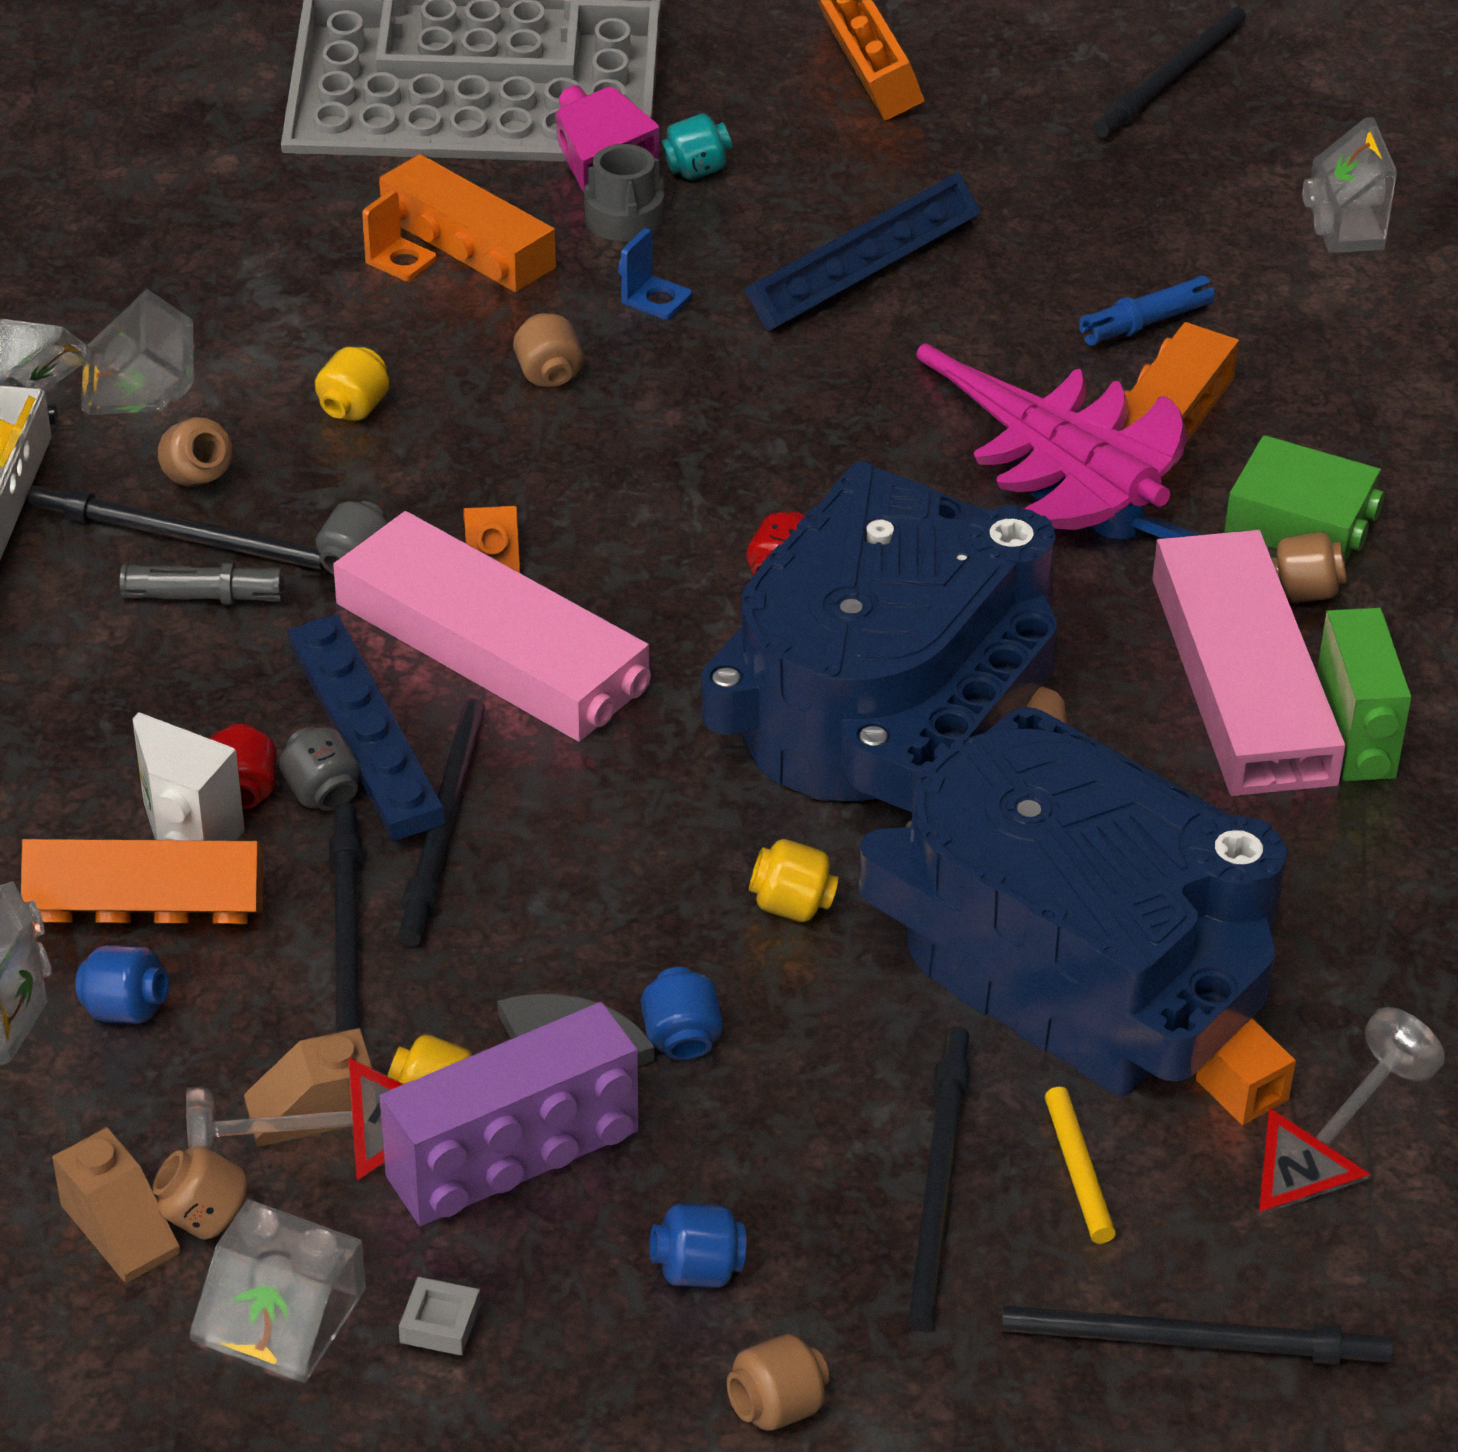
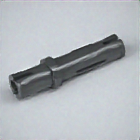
(202, 583)

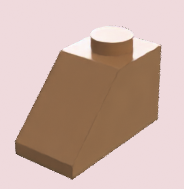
(307, 1081)
(114, 1205)

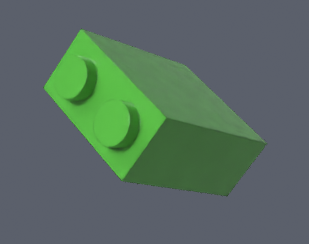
(1304, 491)
(1364, 691)

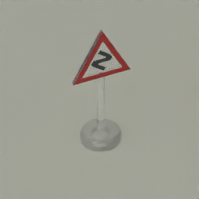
(365, 1117)
(1305, 1165)

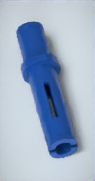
(1131, 315)

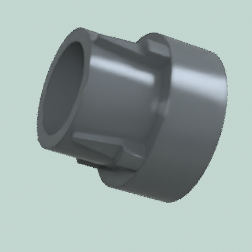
(623, 193)

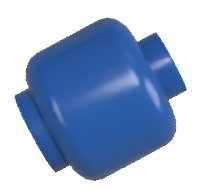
(122, 984)
(682, 1013)
(698, 1245)

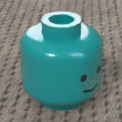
(696, 146)

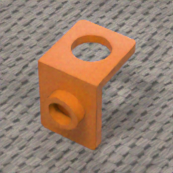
(384, 239)
(494, 533)

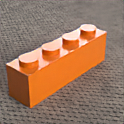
(874, 54)
(471, 223)
(1190, 371)
(143, 877)

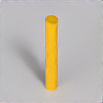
(1080, 1165)

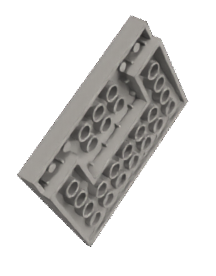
(460, 73)

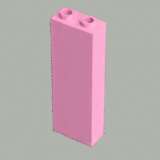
(493, 625)
(1247, 663)

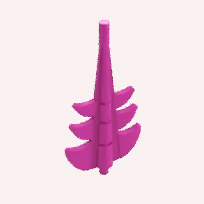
(1099, 460)

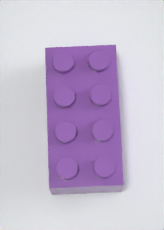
(510, 1113)

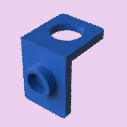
(639, 283)

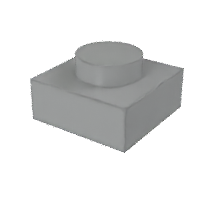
(439, 1316)

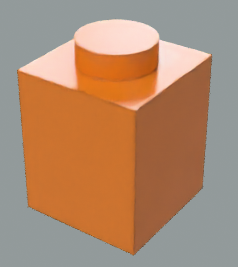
(1249, 1073)

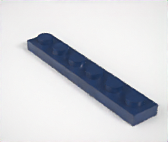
(862, 251)
(363, 717)

